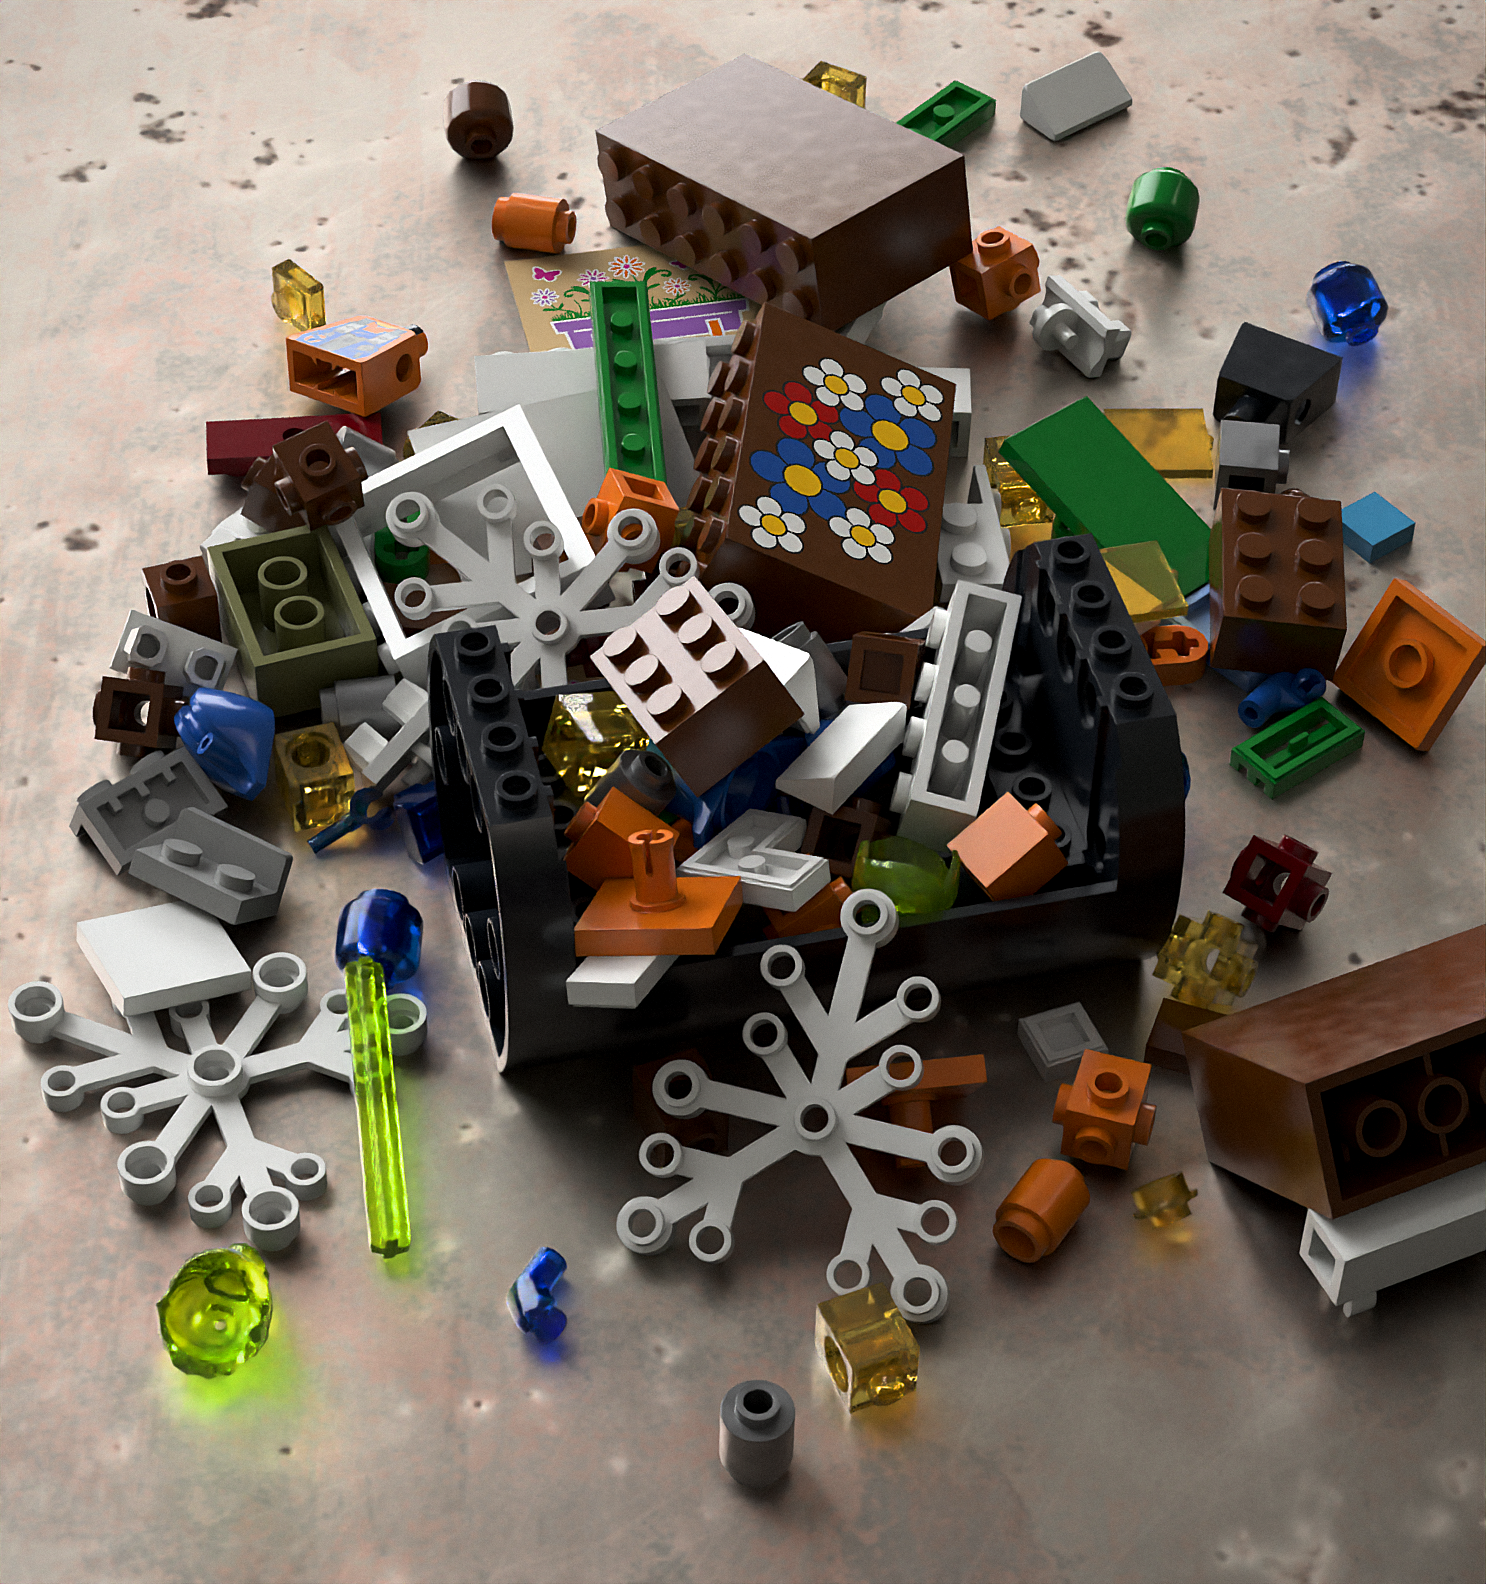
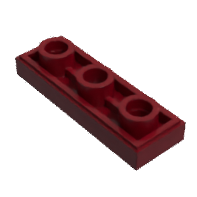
(237, 443)

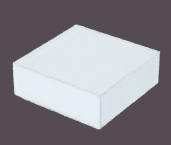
(1059, 1040)

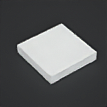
(162, 957)

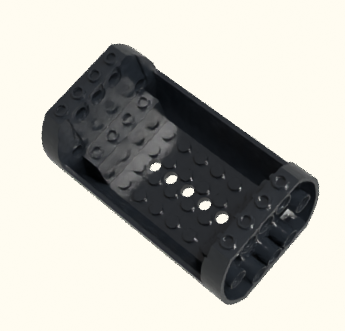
(1074, 732)

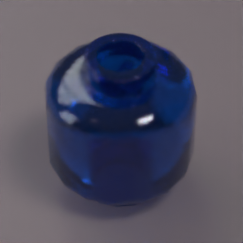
(1345, 302)
(382, 927)

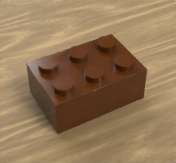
(1276, 583)
(696, 685)

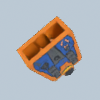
(356, 363)

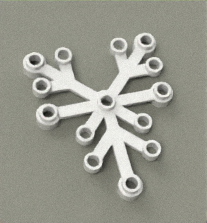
(496, 581)
(837, 1039)
(207, 1081)

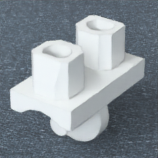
(1077, 328)
(184, 655)
(384, 760)

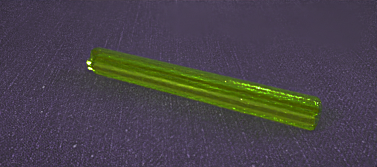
(376, 1108)

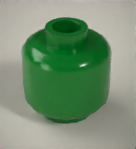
(1162, 208)

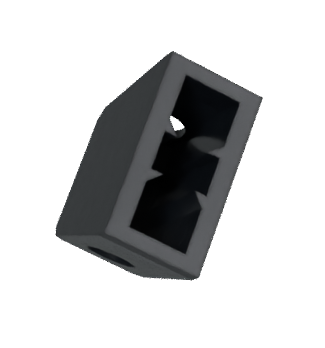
(1275, 381)

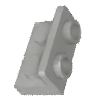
(144, 806)
(216, 868)

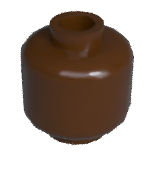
(477, 116)

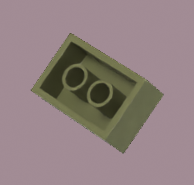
(291, 616)

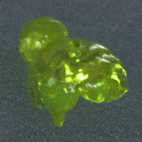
(908, 874)
(210, 1289)

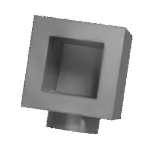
(1249, 458)

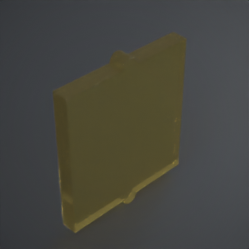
(1168, 439)
(1145, 581)

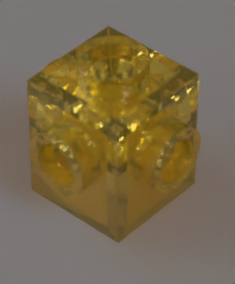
(1185, 958)

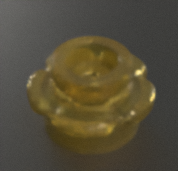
(1163, 1200)

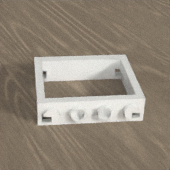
(438, 474)

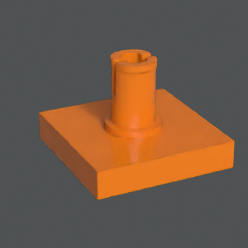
(1411, 664)
(656, 909)
(941, 1081)

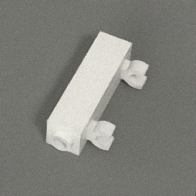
(1396, 1238)

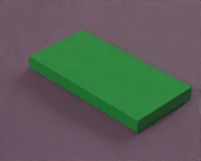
(1108, 488)

